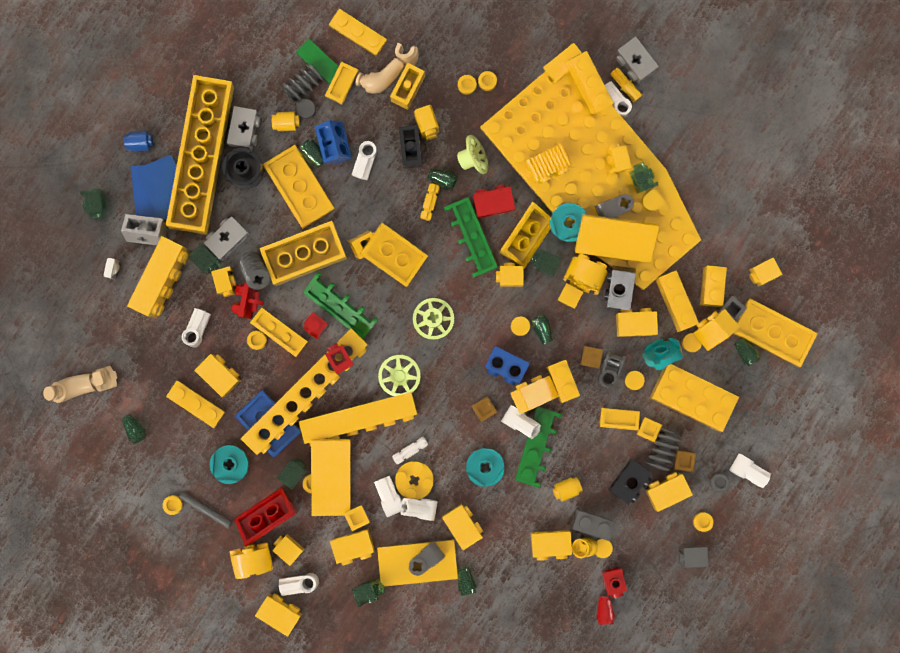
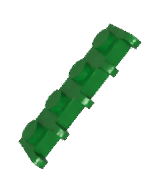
(473, 236)
(339, 307)
(535, 447)

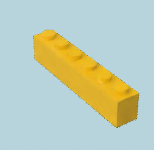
(358, 418)

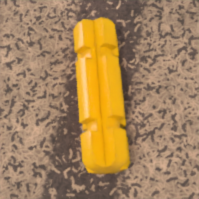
(430, 202)

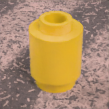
(285, 121)
(567, 489)

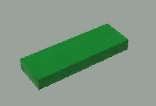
(318, 59)

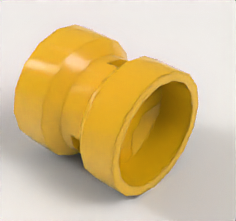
(584, 547)

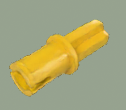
(626, 85)

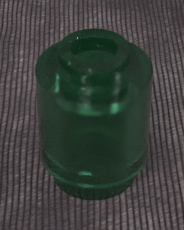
(311, 152)

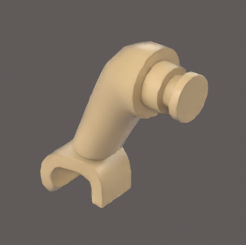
(381, 80)
(74, 386)

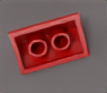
(265, 516)

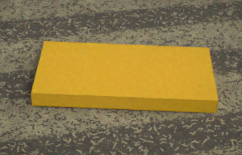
(298, 186)
(616, 238)
(775, 333)
(330, 476)
(395, 564)

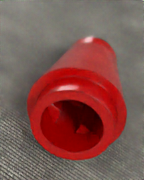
(605, 611)

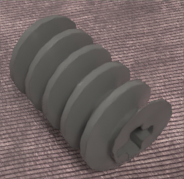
(301, 83)
(254, 270)
(664, 450)

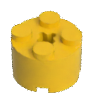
(586, 274)
(251, 560)

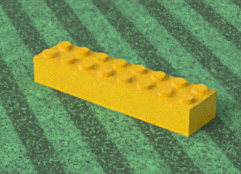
(200, 155)

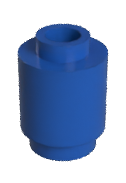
(138, 141)

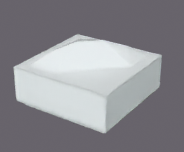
(111, 268)

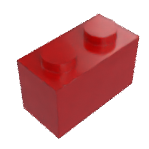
(493, 202)

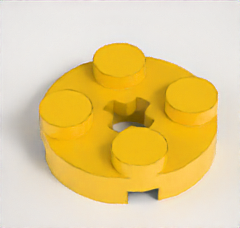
(410, 490)

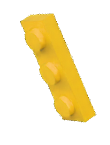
(358, 32)
(279, 332)
(195, 404)

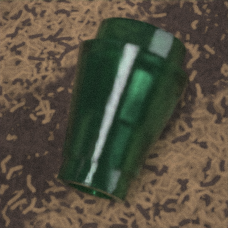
(443, 178)
(542, 328)
(747, 352)
(133, 429)
(466, 583)

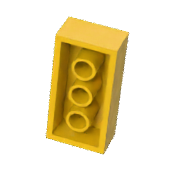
(303, 253)
(159, 278)
(694, 397)

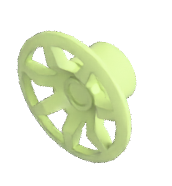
(471, 158)
(433, 318)
(399, 375)

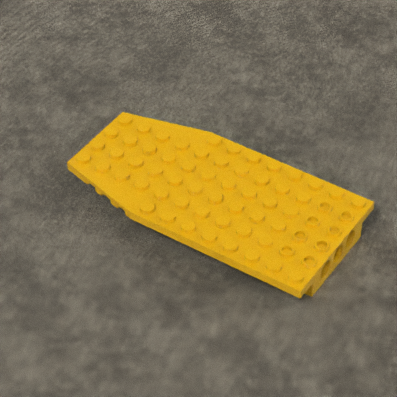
(558, 114)

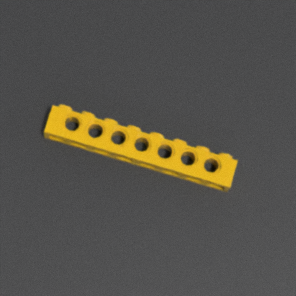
(253, 438)

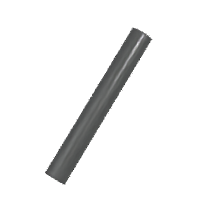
(205, 510)

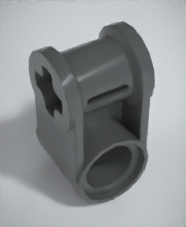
(612, 209)
(611, 367)
(428, 557)

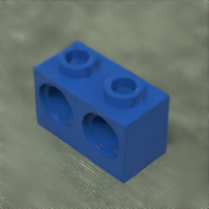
(333, 142)
(508, 361)

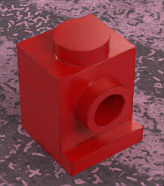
(315, 325)
(339, 366)
(611, 575)

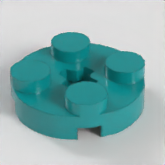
(559, 217)
(662, 353)
(474, 469)
(221, 471)

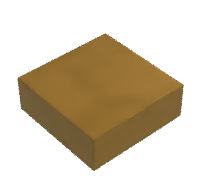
(591, 357)
(484, 409)
(684, 461)

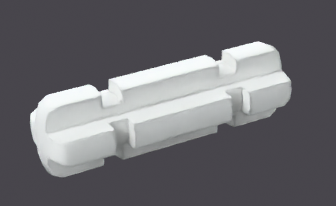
(410, 450)

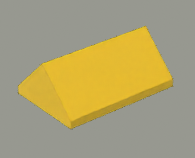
(527, 236)

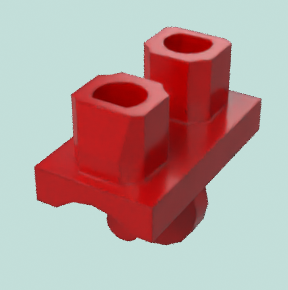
(248, 303)

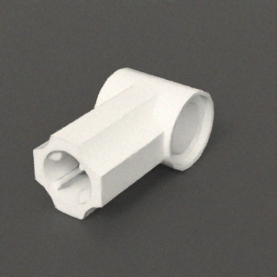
(618, 99)
(364, 162)
(196, 325)
(521, 422)
(747, 469)
(388, 495)
(421, 509)
(297, 584)

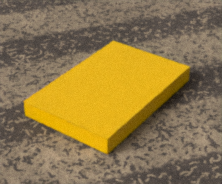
(394, 254)

